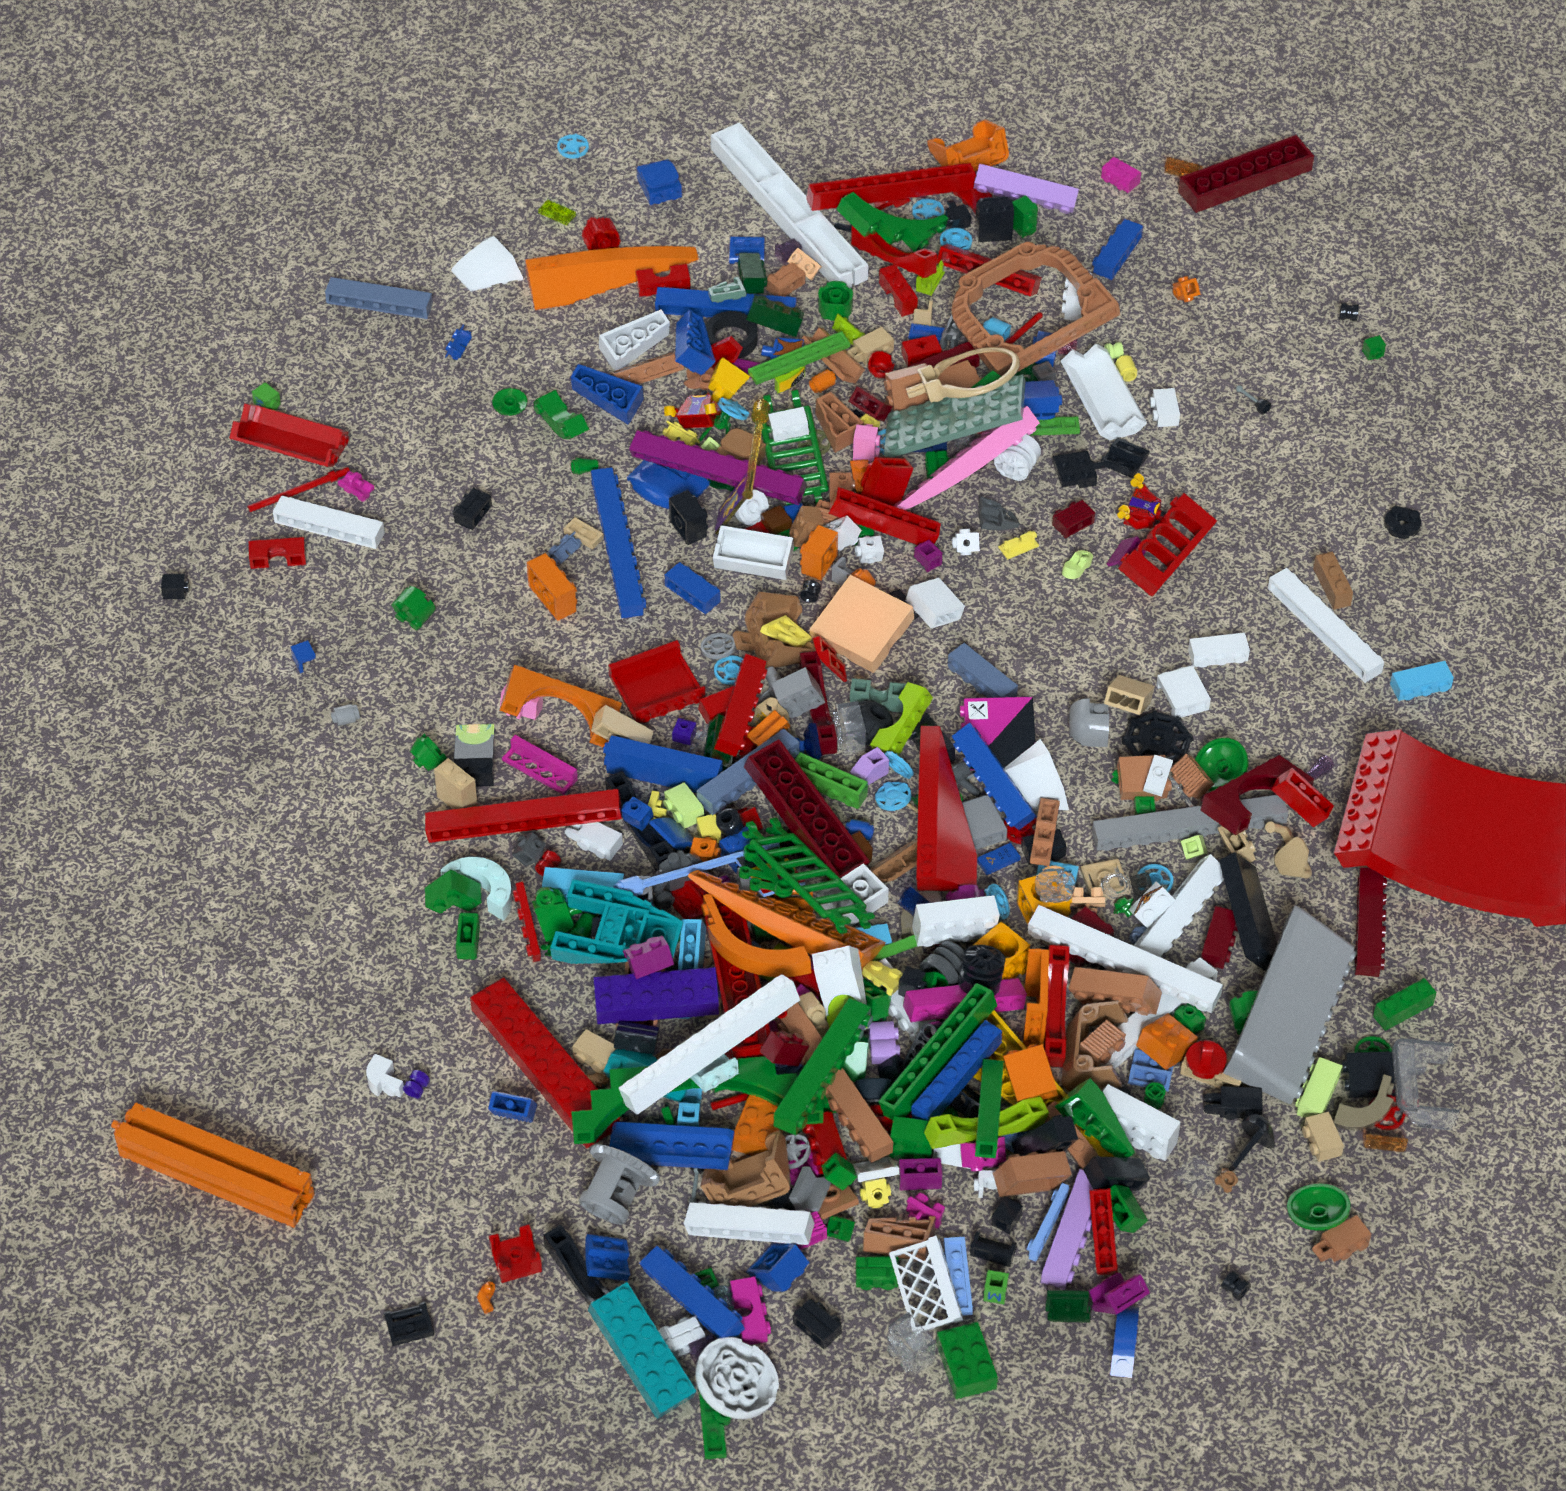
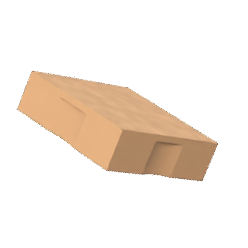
(863, 623)

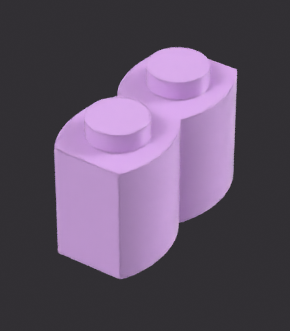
(883, 1041)

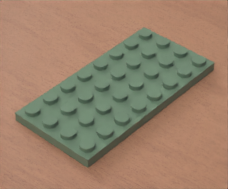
(953, 418)

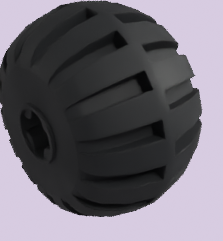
(874, 718)

